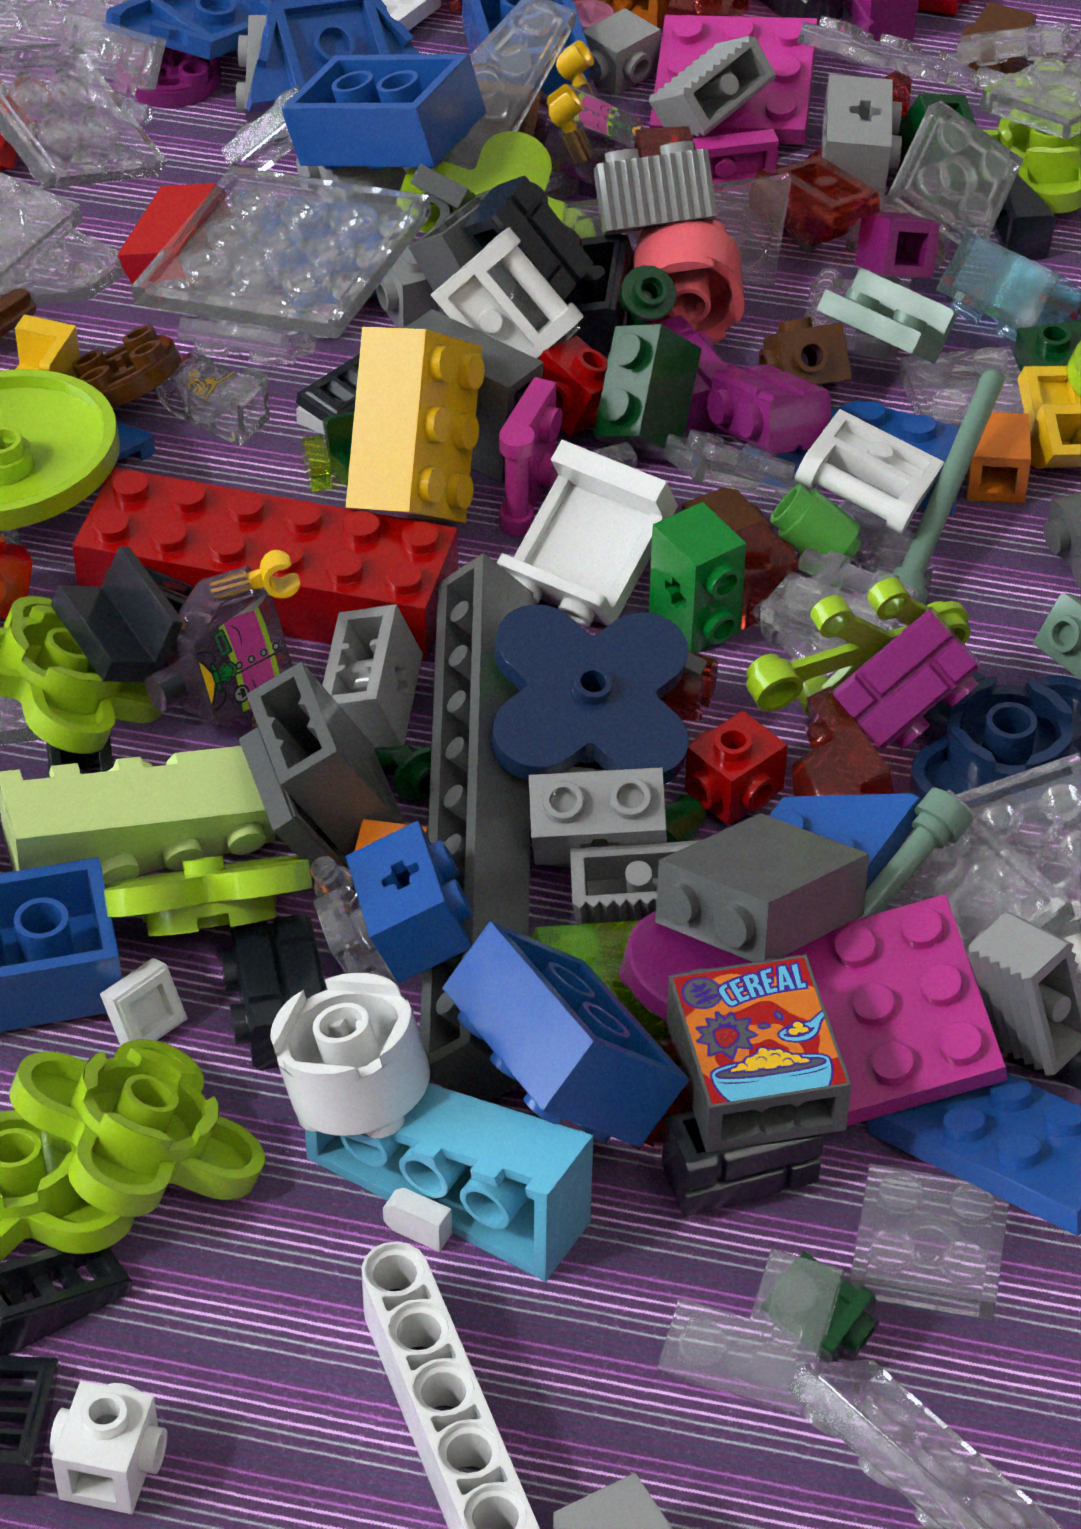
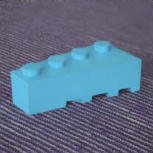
(506, 1175)

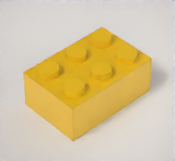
(414, 424)

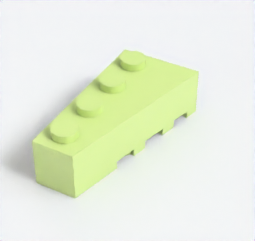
(135, 813)

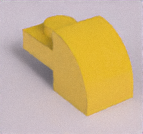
(1053, 416)

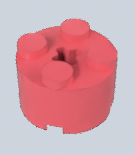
(703, 269)

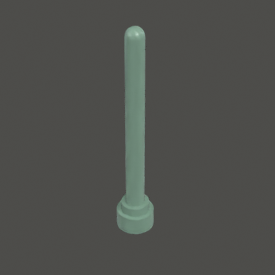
(949, 483)
(938, 821)

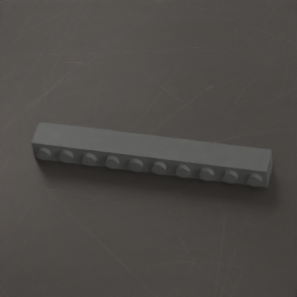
(474, 806)

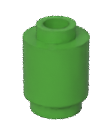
(815, 522)

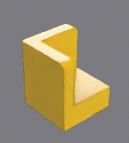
(46, 345)

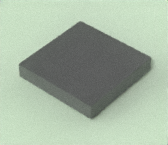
(284, 814)

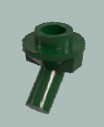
(647, 294)
(411, 767)

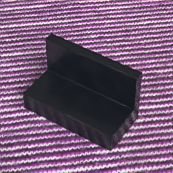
(124, 624)

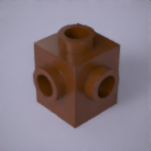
(808, 351)

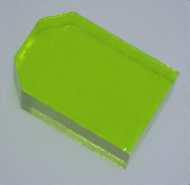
(316, 463)

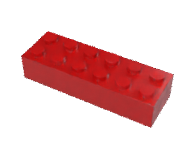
(339, 553)

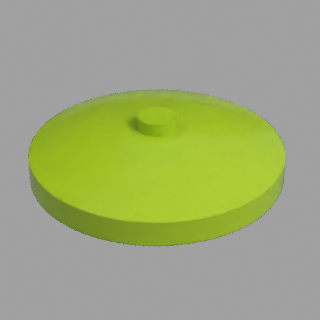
(53, 444)

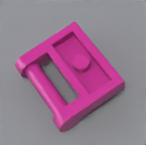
(528, 446)

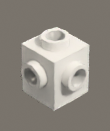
(106, 1446)

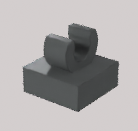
(441, 191)

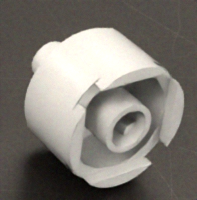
(351, 1056)

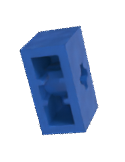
(409, 900)

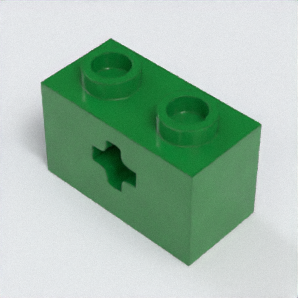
(698, 576)

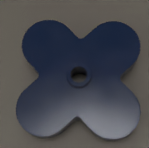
(588, 693)
(998, 733)

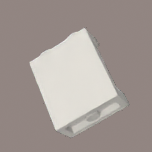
(590, 535)

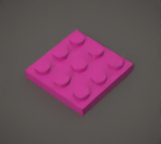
(779, 105)
(904, 1009)

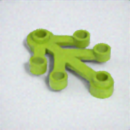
(778, 682)

